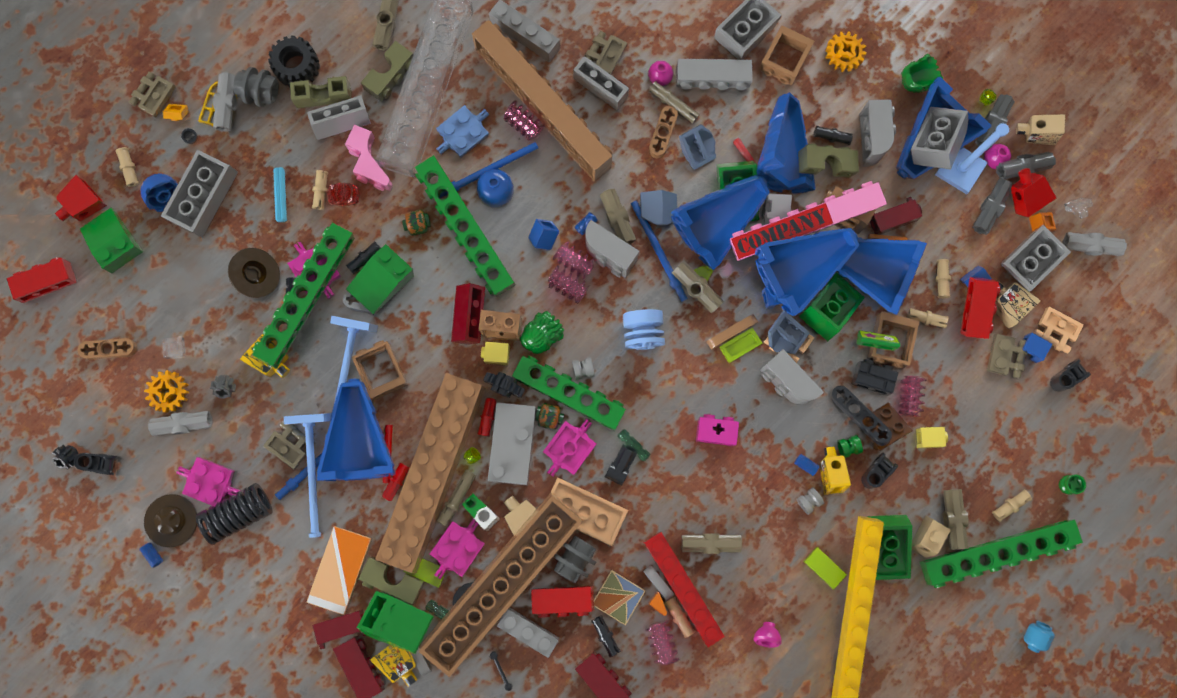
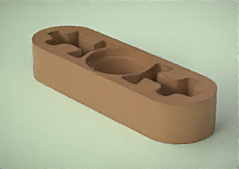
(665, 139)
(732, 331)
(99, 344)

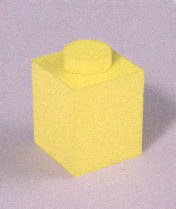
(495, 353)
(931, 437)

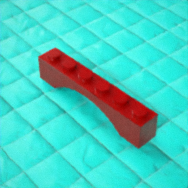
(684, 589)

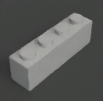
(525, 31)
(714, 73)

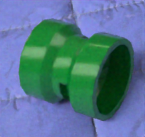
(850, 446)
(1076, 483)

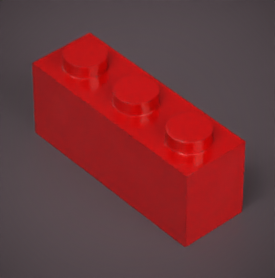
(41, 280)
(980, 307)
(562, 601)

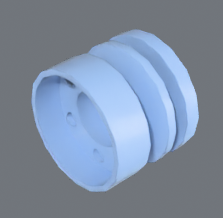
(643, 325)

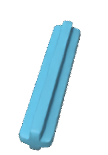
(280, 194)

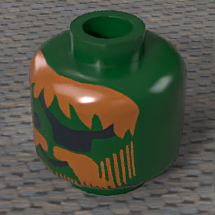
(416, 222)
(549, 416)

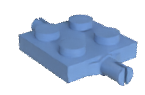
(462, 131)

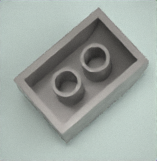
(746, 27)
(876, 130)
(940, 137)
(610, 250)
(1035, 258)
(790, 379)

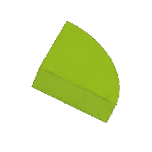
(704, 271)

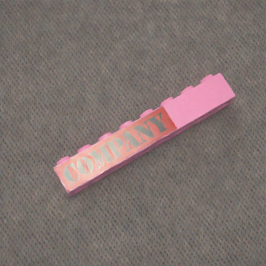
(810, 220)

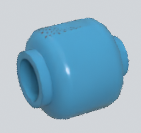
(1039, 636)

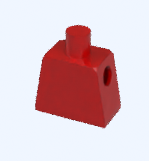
(1031, 193)
(78, 200)

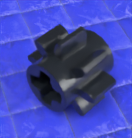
(64, 456)

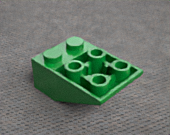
(395, 622)

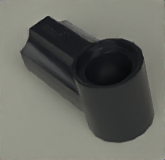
(620, 467)

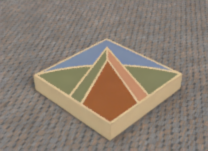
(618, 597)

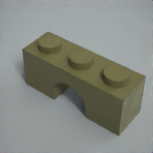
(381, 84)
(309, 95)
(842, 160)
(375, 575)

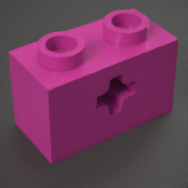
(707, 435)

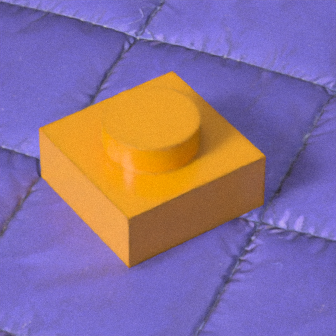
(175, 112)

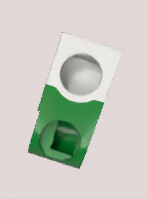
(480, 512)

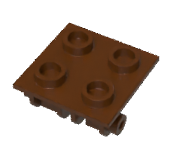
(892, 420)

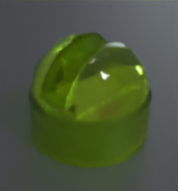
(989, 93)
(472, 455)

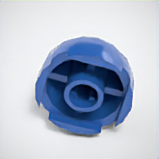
(495, 188)
(157, 191)

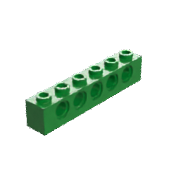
(528, 364)

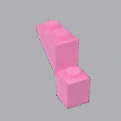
(366, 168)

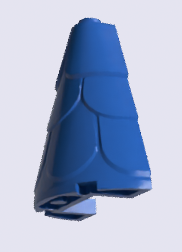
(939, 97)
(780, 151)
(712, 219)
(803, 265)
(884, 269)
(354, 439)

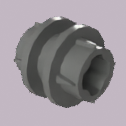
(256, 87)
(575, 559)

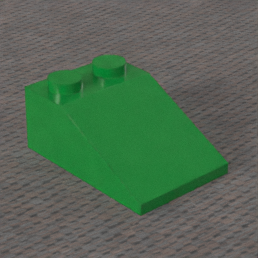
(733, 172)
(110, 241)
(380, 279)
(832, 307)
(895, 548)

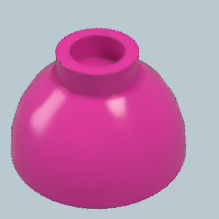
(660, 72)
(997, 154)
(768, 636)

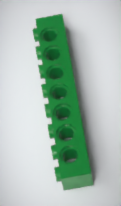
(431, 168)
(305, 305)
(1068, 539)

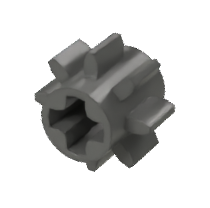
(223, 386)

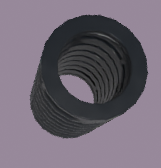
(234, 513)

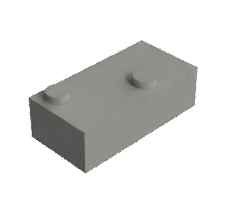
(199, 193)
(512, 444)

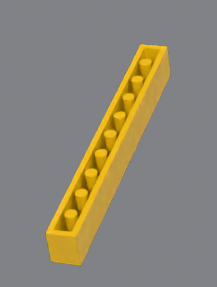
(857, 608)

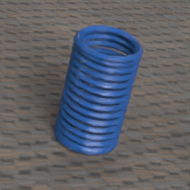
(582, 225)
(808, 465)
(155, 560)

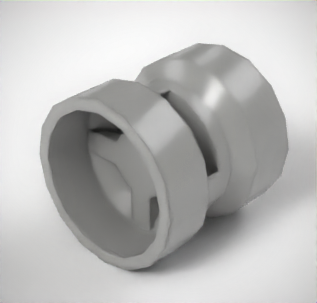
(583, 368)
(810, 500)

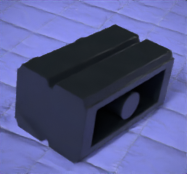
(875, 377)

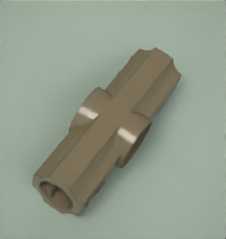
(384, 30)
(617, 216)
(706, 295)
(955, 519)
(711, 543)

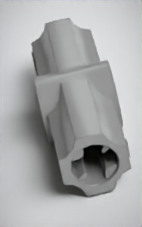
(224, 102)
(1095, 244)
(180, 423)

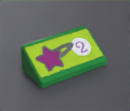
(877, 340)

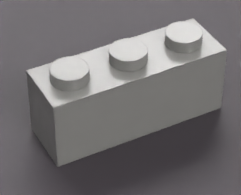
(600, 83)
(338, 117)
(528, 632)

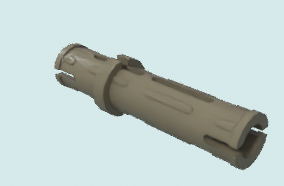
(667, 97)
(456, 498)

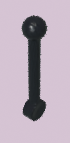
(493, 655)

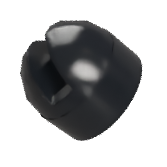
(186, 133)

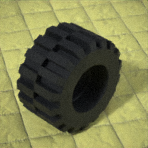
(285, 51)

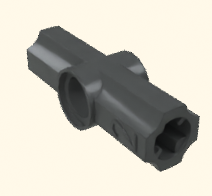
(997, 116)
(1034, 162)
(992, 207)

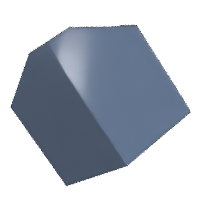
(698, 146)
(657, 206)
(786, 334)

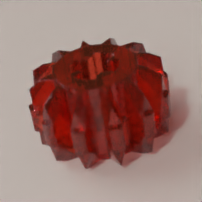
(343, 194)

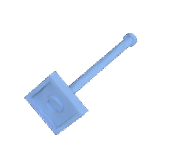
(969, 165)
(353, 328)
(308, 422)

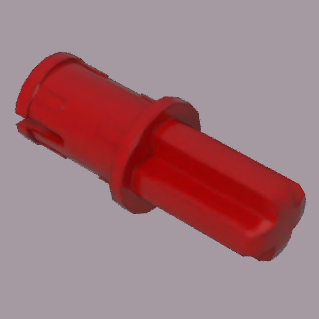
(487, 417)
(395, 482)

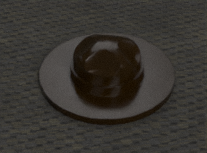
(253, 272)
(170, 520)

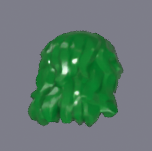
(920, 74)
(541, 333)

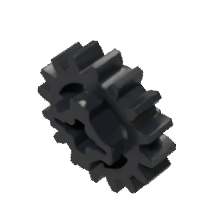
(504, 385)

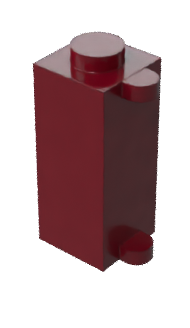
(896, 217)
(337, 628)

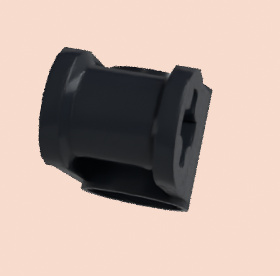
(1071, 374)
(98, 463)
(881, 469)

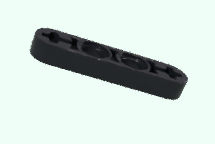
(858, 417)

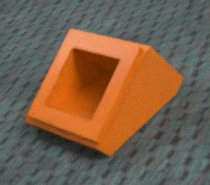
(1043, 219)
(657, 603)

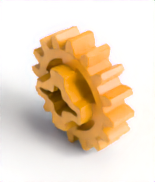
(845, 50)
(166, 399)

